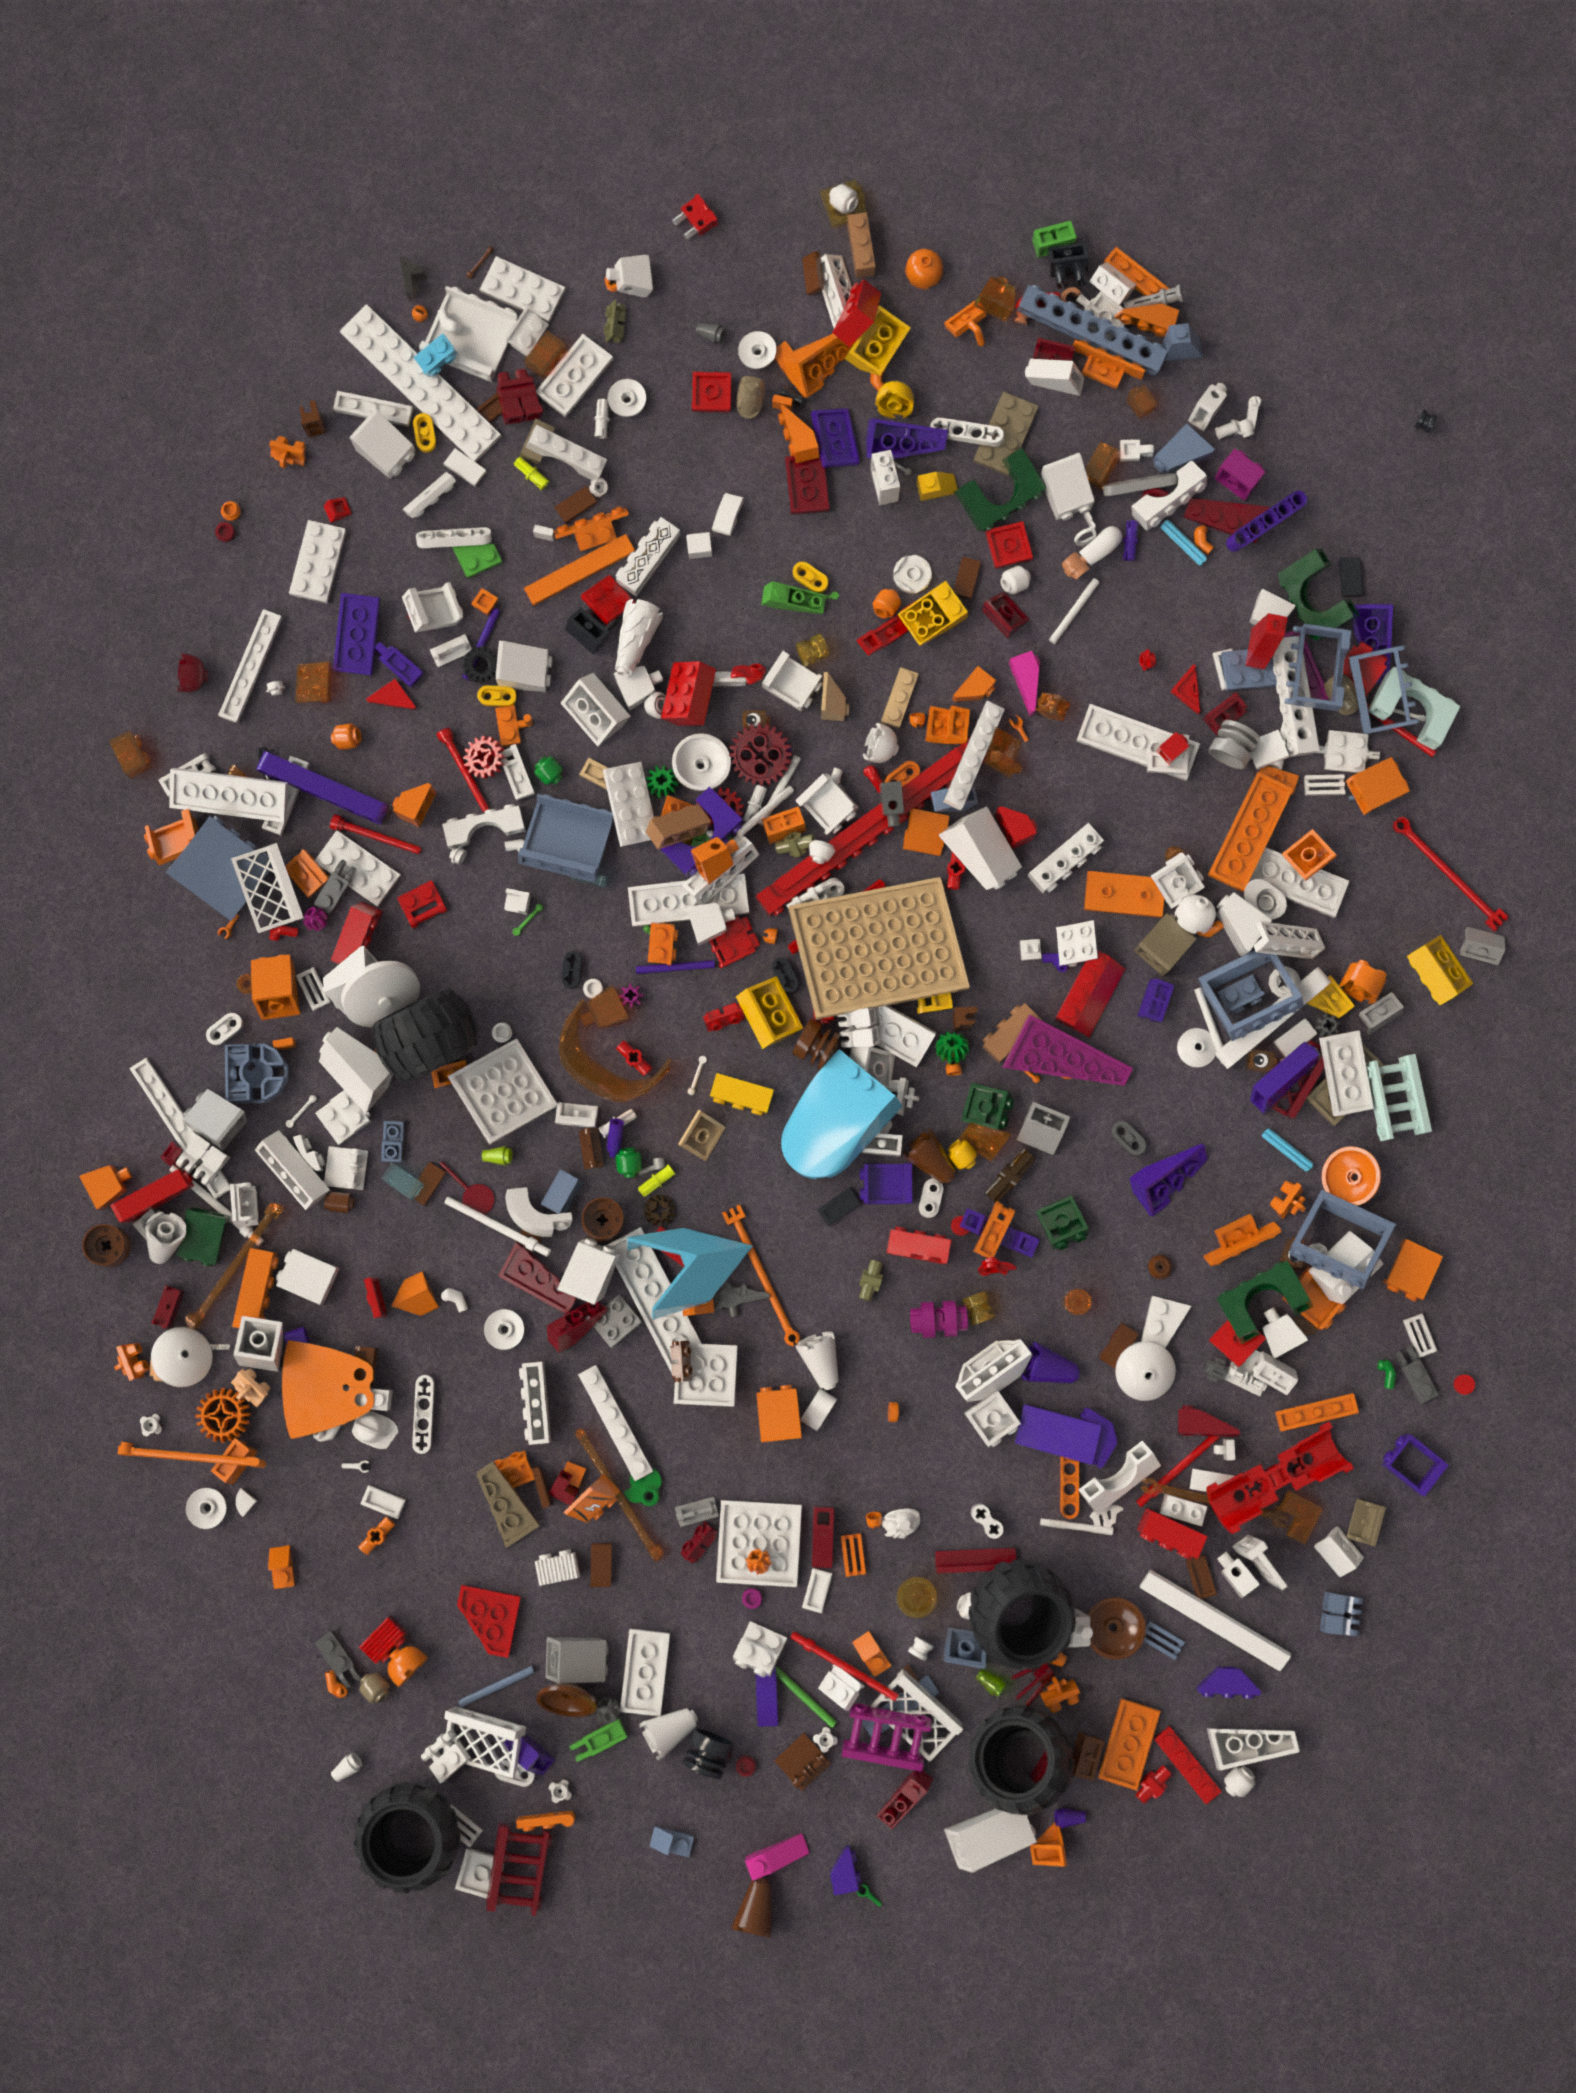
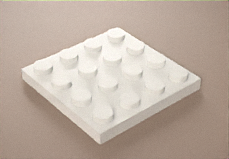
(502, 1091)
(755, 1526)

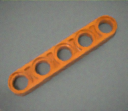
(1066, 1479)

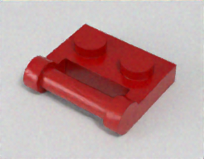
(418, 899)

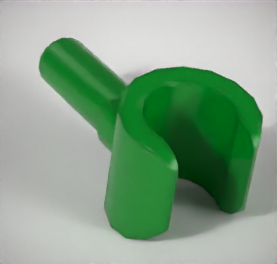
(868, 1894)

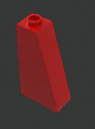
(1265, 640)
(152, 1196)

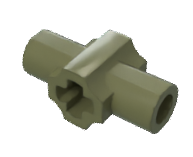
(794, 844)
(870, 1280)

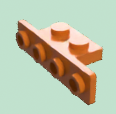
(1106, 367)
(593, 531)
(1239, 1237)

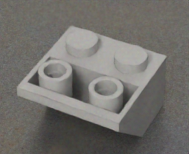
(1043, 1128)

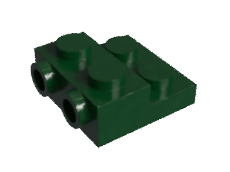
(987, 1107)
(1063, 1223)

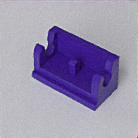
(1155, 1000)

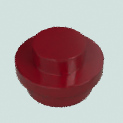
(745, 1766)

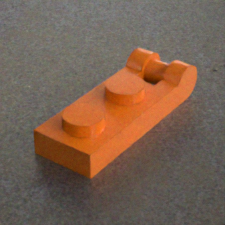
(994, 1231)
(546, 1820)

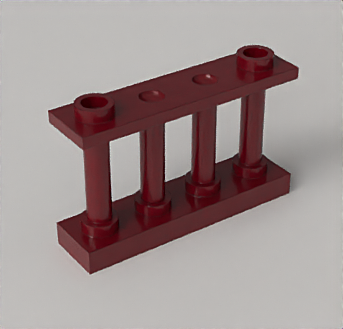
(501, 1856)

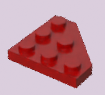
(490, 1616)

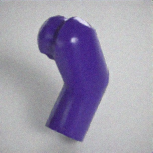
(1054, 959)

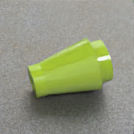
(499, 1155)

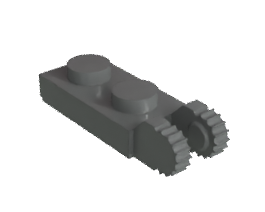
(335, 888)
(1417, 1376)
(337, 1658)

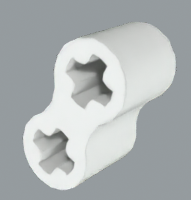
(818, 1409)
(986, 1521)

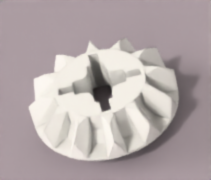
(1274, 981)

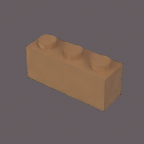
(861, 245)
(678, 826)
(1002, 1041)

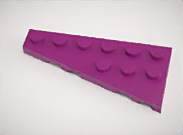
(1053, 1052)

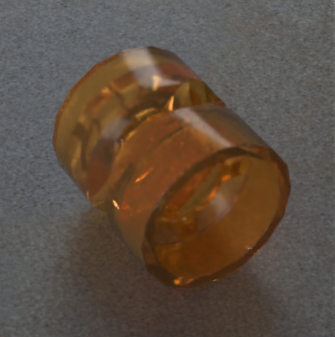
(1077, 1302)

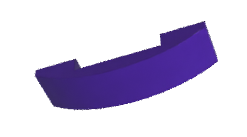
(1013, 1239)
(766, 1700)

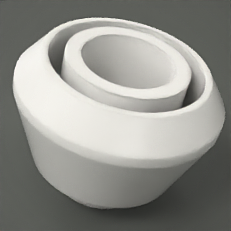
(654, 704)
(821, 851)

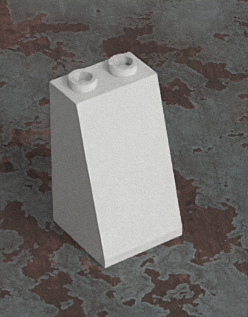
(982, 848)
(354, 1068)
(989, 1838)

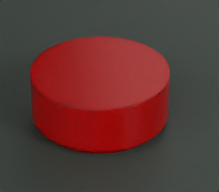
(1464, 1384)

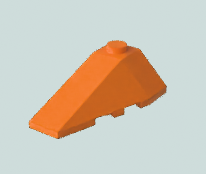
(814, 362)

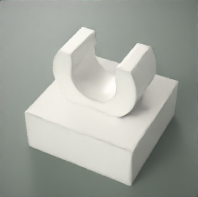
(1030, 949)
(1227, 1449)

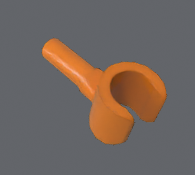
(1018, 726)
(228, 928)

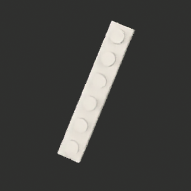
(250, 666)
(973, 755)
(615, 1423)

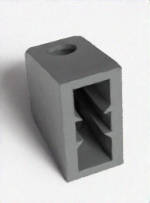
(891, 792)

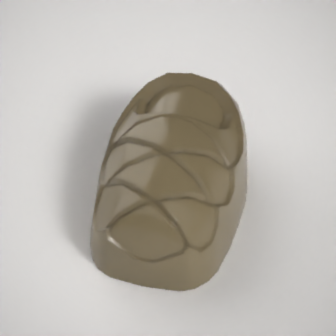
(750, 396)
(1350, 701)

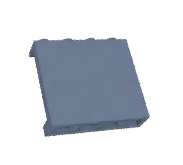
(566, 838)
(208, 869)

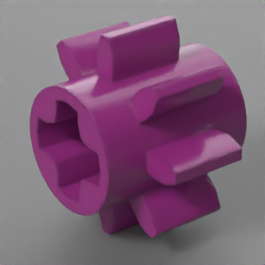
(315, 919)
(626, 993)

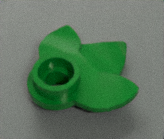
(642, 1486)

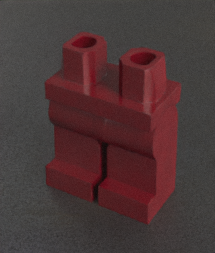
(518, 397)

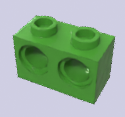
(1053, 236)

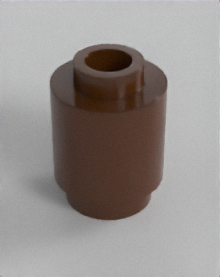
(339, 1202)

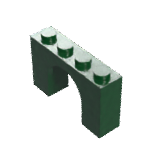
(1026, 486)
(1296, 581)
(1279, 1279)

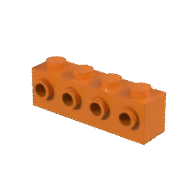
(255, 1285)

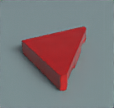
(1187, 690)
(391, 695)

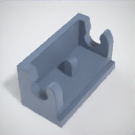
(562, 1192)

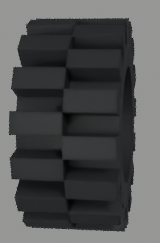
(471, 672)

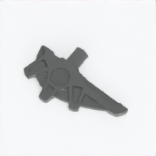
(734, 1296)

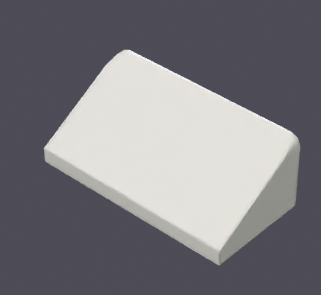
(724, 679)

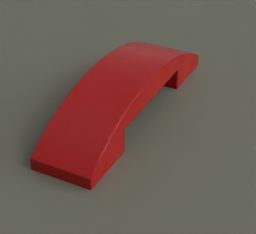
(883, 635)

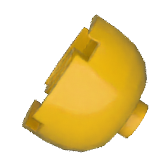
(895, 398)

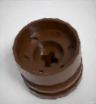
(816, 1044)
(593, 1212)
(94, 1247)

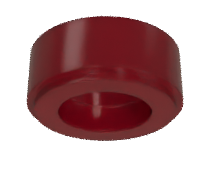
(225, 532)

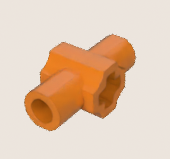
(369, 1543)

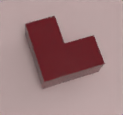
(562, 1490)

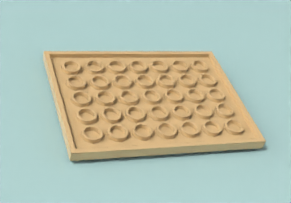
(878, 947)

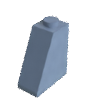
(1182, 343)
(1181, 449)

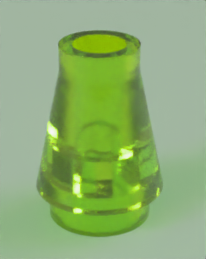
(990, 1682)

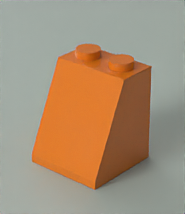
(274, 987)
(778, 1414)

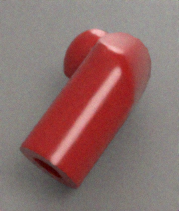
(873, 775)
(282, 930)

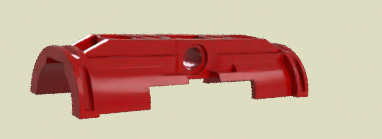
(1325, 1463)

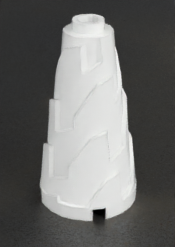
(637, 630)

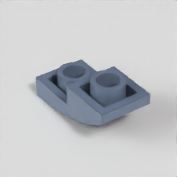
(392, 1140)

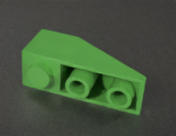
(790, 598)

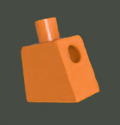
(714, 858)
(105, 1185)

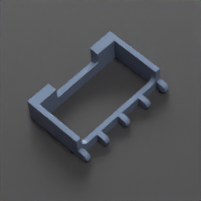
(1356, 673)
(1337, 691)

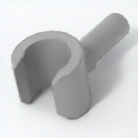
(659, 1164)

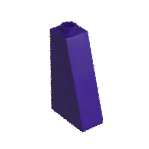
(1283, 1077)

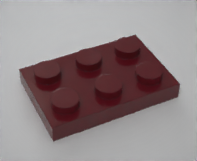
(806, 486)

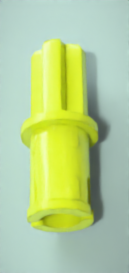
(531, 473)
(656, 1181)

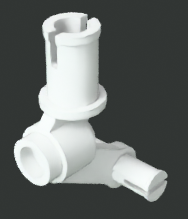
(1241, 427)

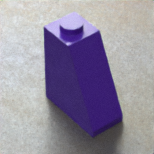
(531, 1755)

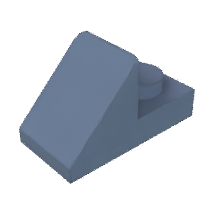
(671, 1841)

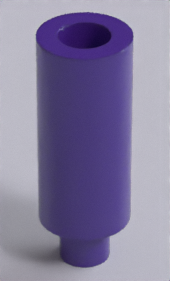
(615, 1136)

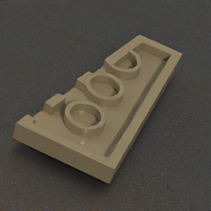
(509, 1510)

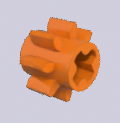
(758, 1561)

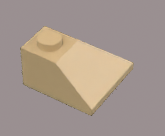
(833, 701)

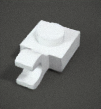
(1131, 450)

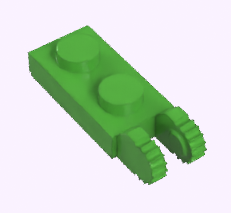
(600, 1739)

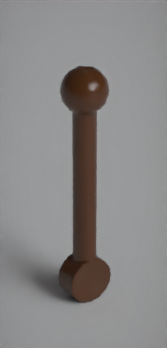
(470, 274)

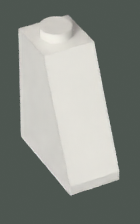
(1055, 375)

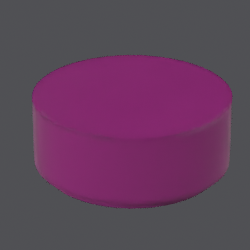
(751, 1598)

